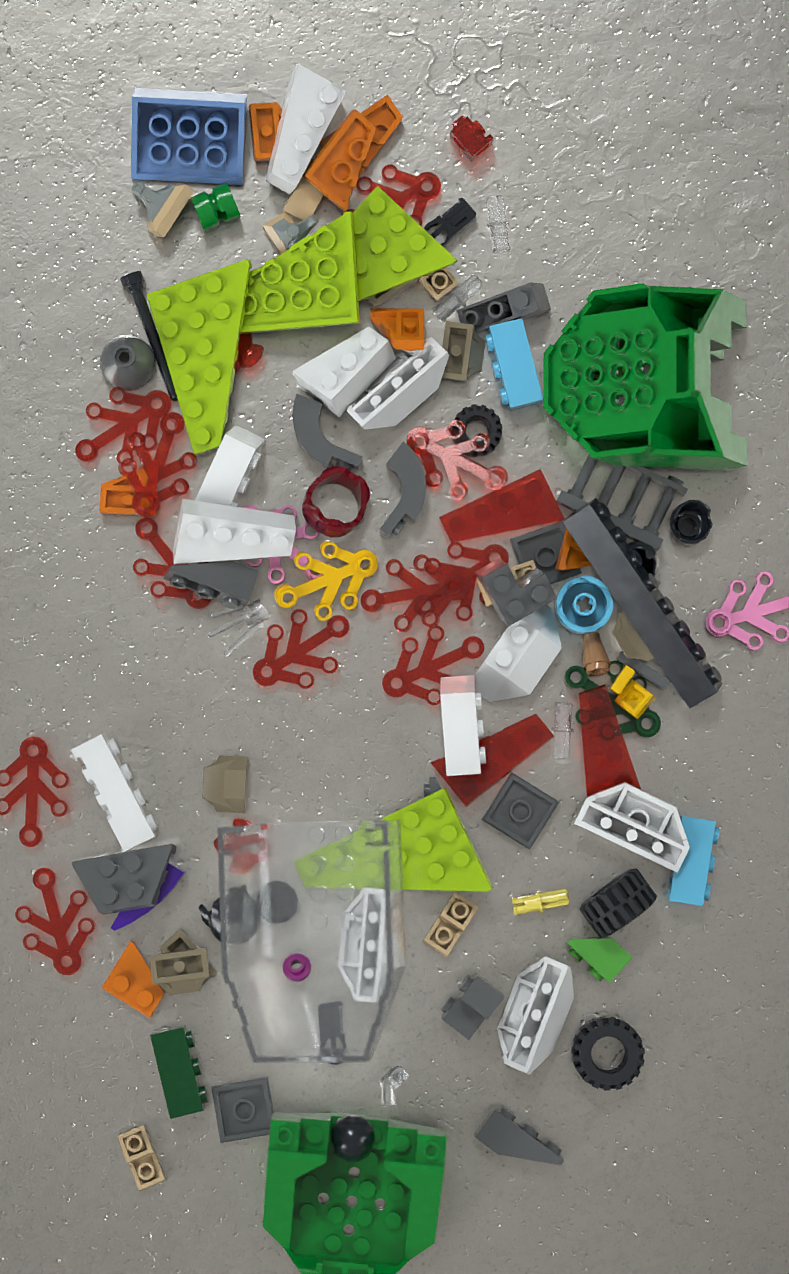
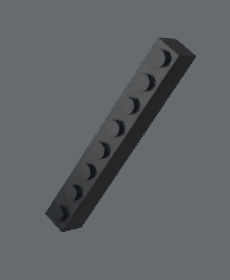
(643, 602)

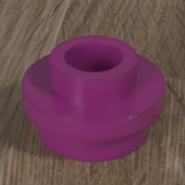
(299, 974)

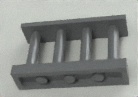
(649, 534)

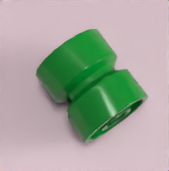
(215, 206)

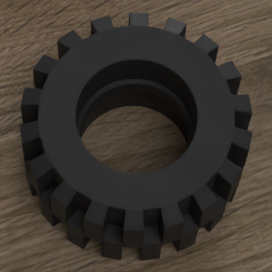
(618, 903)
(625, 1071)

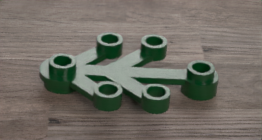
(628, 727)

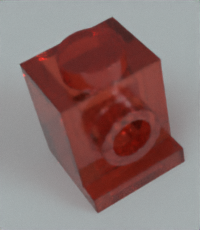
(470, 137)

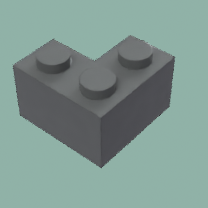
(513, 597)
(472, 1005)

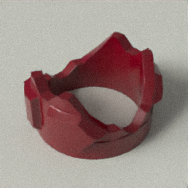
(333, 527)

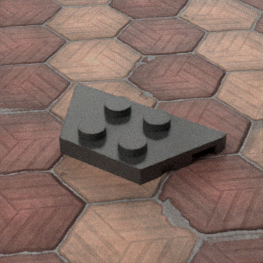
(125, 878)

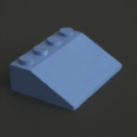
(188, 136)

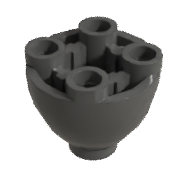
(130, 374)

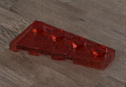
(513, 507)
(604, 747)
(503, 754)

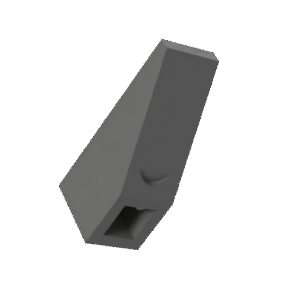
(514, 304)
(219, 580)
(510, 1139)

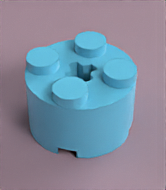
(598, 599)

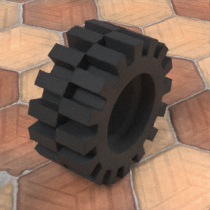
(489, 418)

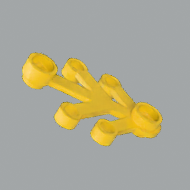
(331, 578)

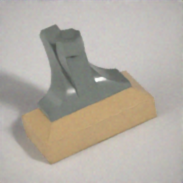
(162, 205)
(285, 232)

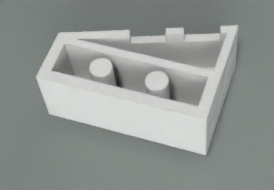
(345, 370)
(231, 466)
(461, 725)

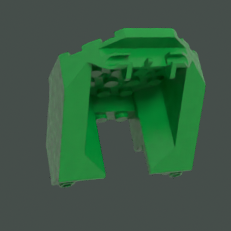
(669, 410)
(401, 1170)

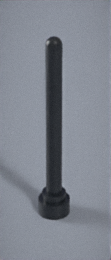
(134, 284)

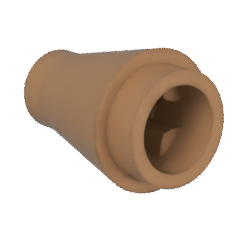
(594, 655)

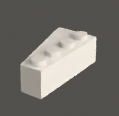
(304, 119)
(230, 533)
(116, 792)

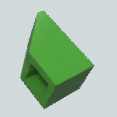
(602, 954)

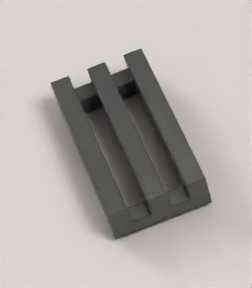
(644, 671)

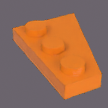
(385, 118)
(339, 161)

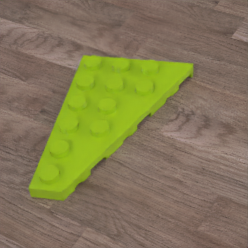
(392, 247)
(307, 283)
(200, 338)
(438, 848)

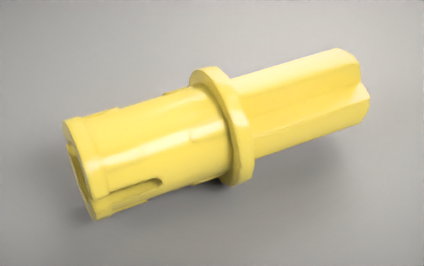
(540, 901)

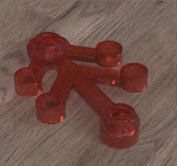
(407, 195)
(127, 422)
(452, 457)
(155, 468)
(160, 570)
(468, 573)
(418, 593)
(297, 652)
(427, 667)
(32, 786)
(57, 926)

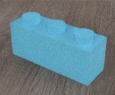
(514, 365)
(690, 882)

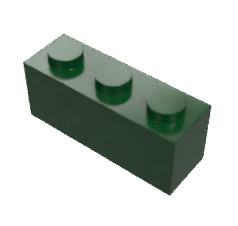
(179, 1071)

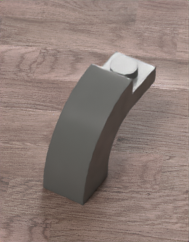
(306, 426)
(412, 479)

